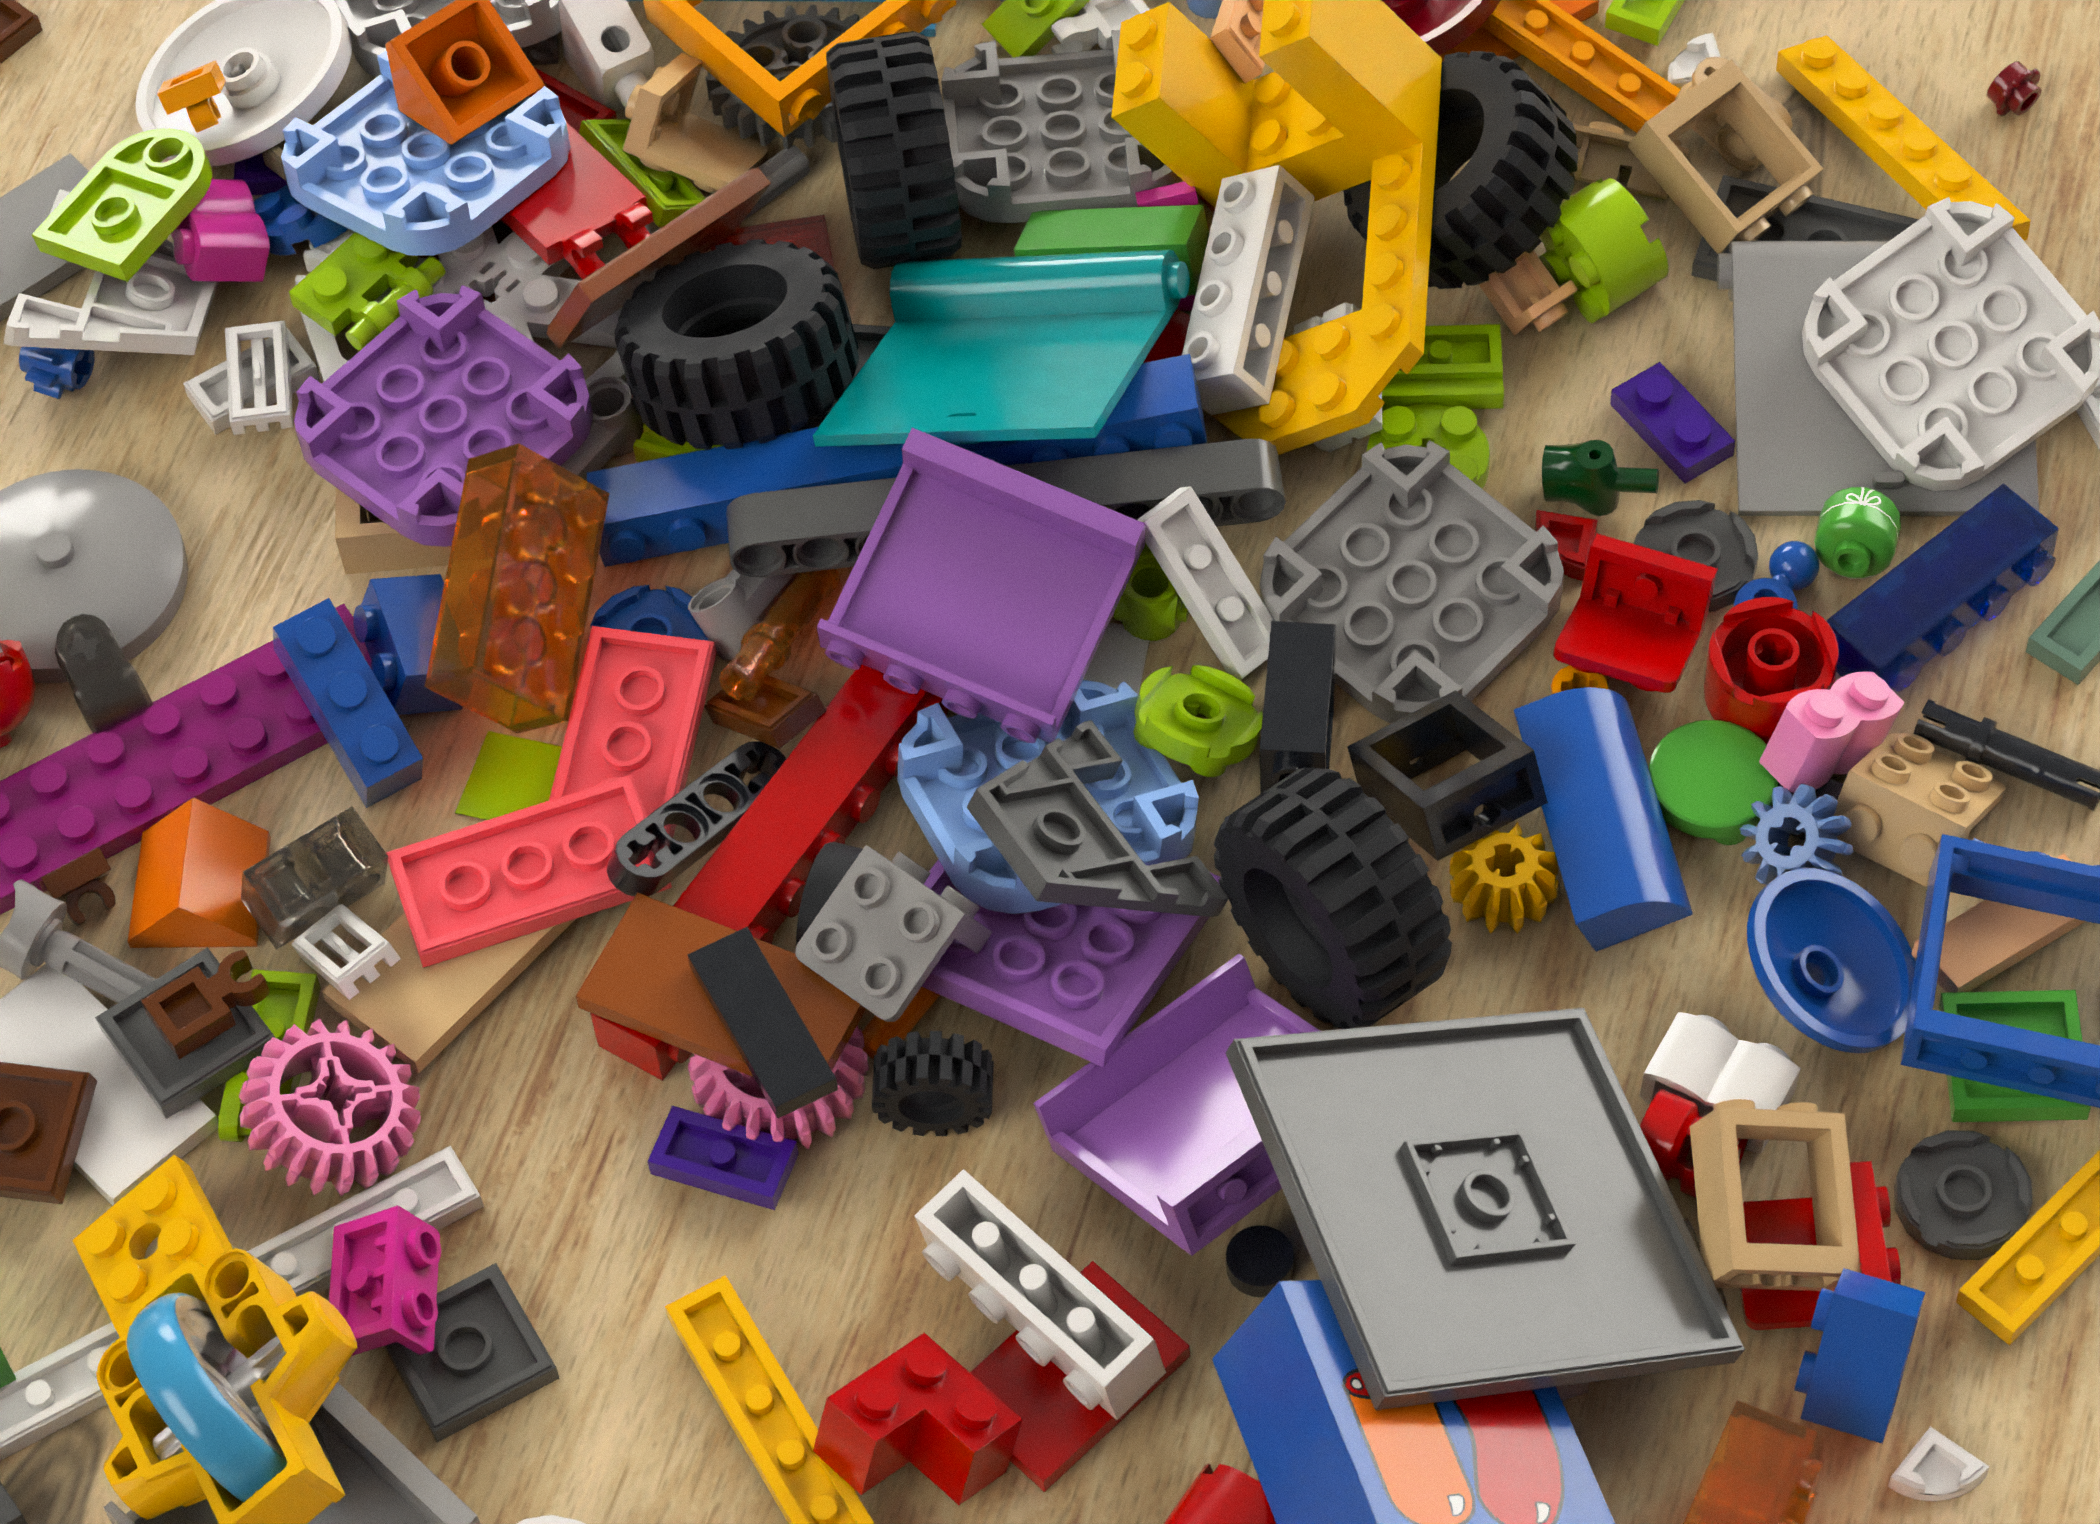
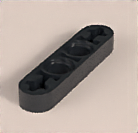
(693, 813)

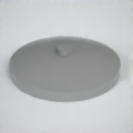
(91, 549)

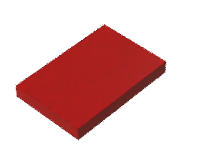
(1054, 1423)

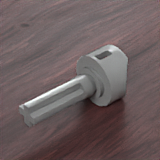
(37, 937)

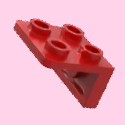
(1637, 615)
(1793, 1223)

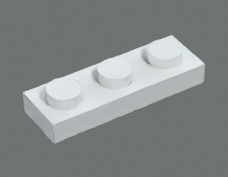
(1209, 581)

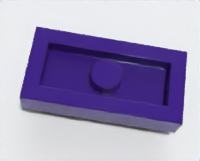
(1672, 422)
(708, 1157)

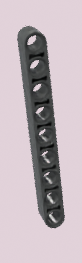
(831, 523)

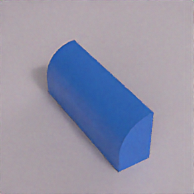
(1603, 815)

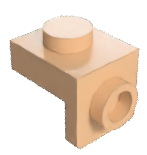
(1527, 294)

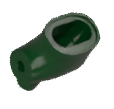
(1590, 476)

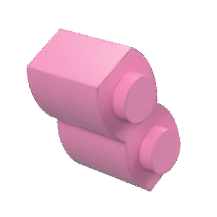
(1830, 730)

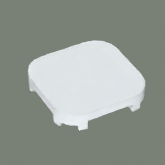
(1952, 346)

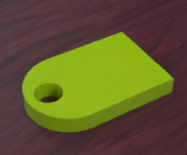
(128, 203)

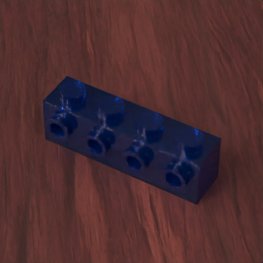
(1945, 589)

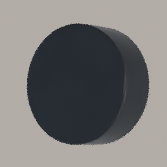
(1259, 1260)

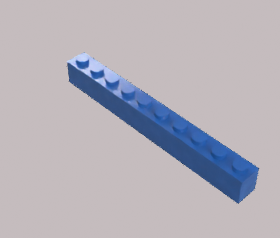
(684, 497)

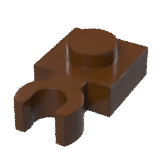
(198, 1008)

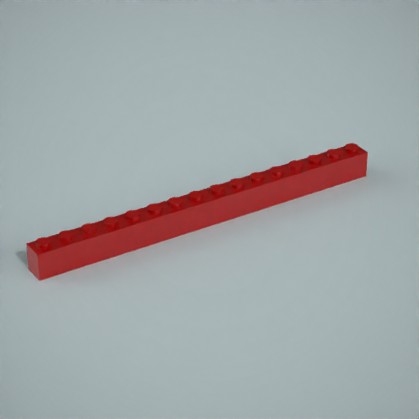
(810, 801)

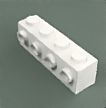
(1247, 287)
(1040, 1295)

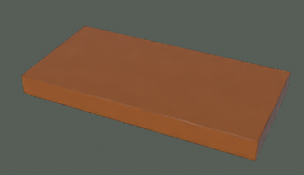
(692, 231)
(650, 988)

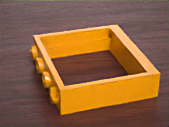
(806, 88)

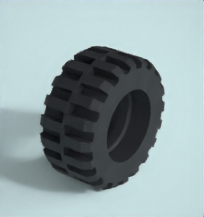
(894, 149)
(1511, 185)
(737, 344)
(1333, 898)

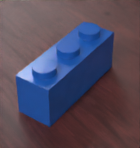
(347, 702)

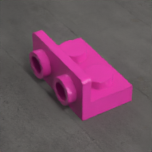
(387, 1279)

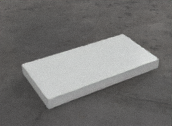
(125, 1135)

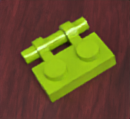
(352, 279)

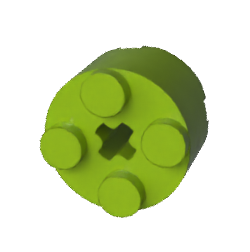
(1603, 249)

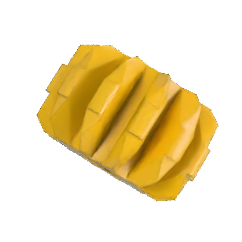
(1504, 878)

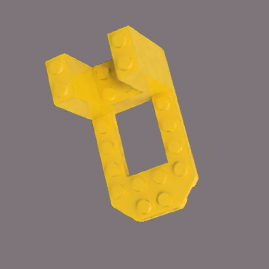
(1343, 107)

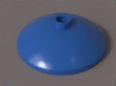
(1831, 960)

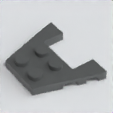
(1070, 847)

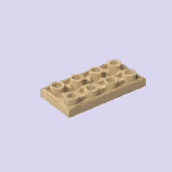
(432, 1005)

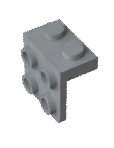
(886, 932)

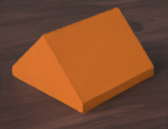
(459, 69)
(193, 880)

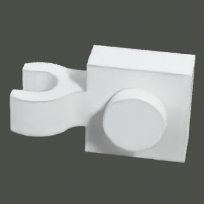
(1094, 24)

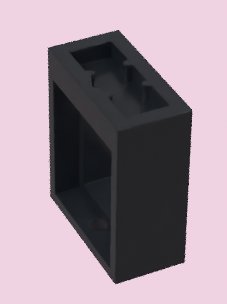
(1297, 700)
(1443, 815)

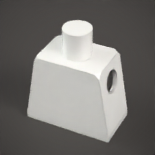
(606, 48)

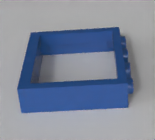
(1982, 1048)

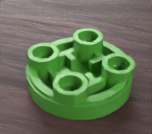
(1710, 778)

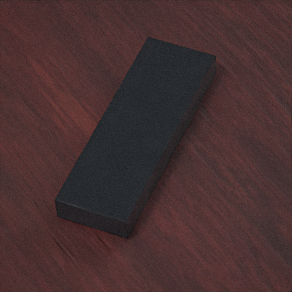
(762, 1022)

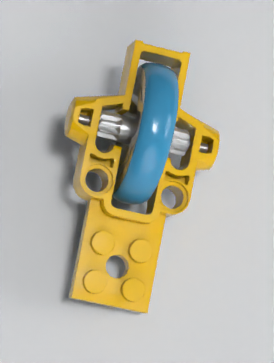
(210, 1363)

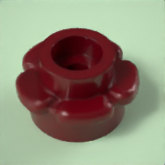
(2015, 89)

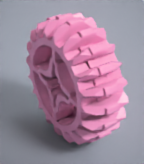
(739, 1100)
(307, 1131)

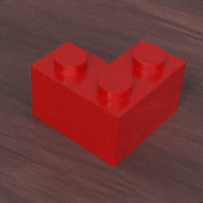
(922, 1412)

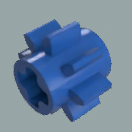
(56, 369)

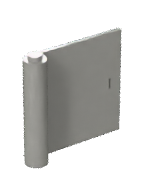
(1789, 430)

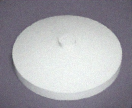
(276, 64)

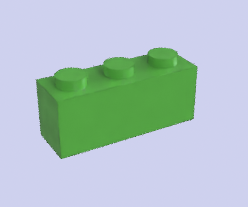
(1120, 230)

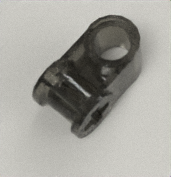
(105, 686)

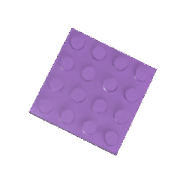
(1065, 970)

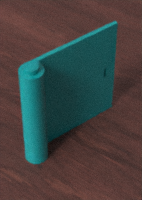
(1008, 347)

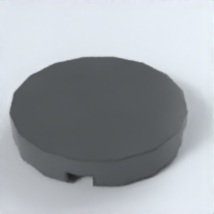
(1707, 537)
(1962, 1195)

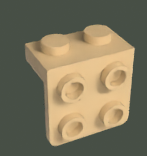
(680, 142)
(1907, 798)

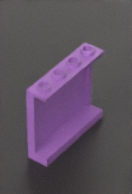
(983, 588)
(1167, 1115)

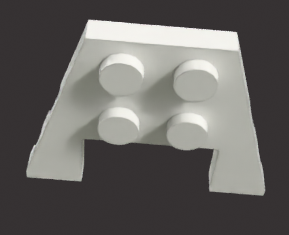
(148, 314)

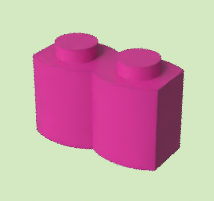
(223, 236)

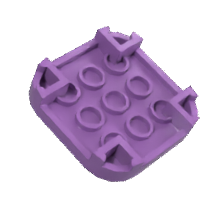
(428, 398)

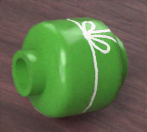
(1859, 528)

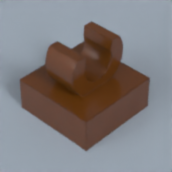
(79, 878)

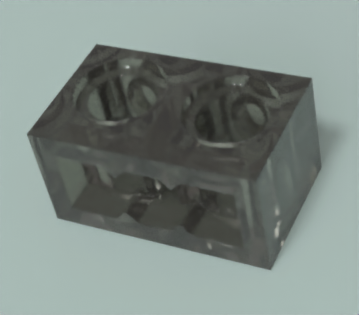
(313, 876)

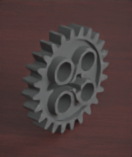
(780, 48)

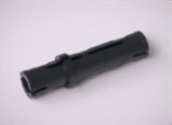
(2009, 754)

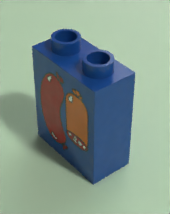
(1342, 1462)

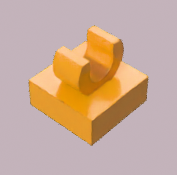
(195, 92)

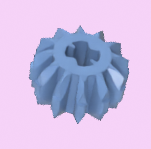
(1795, 815)

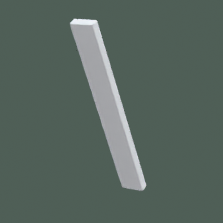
(65, 1382)

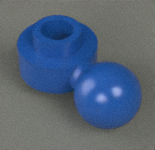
(1792, 568)

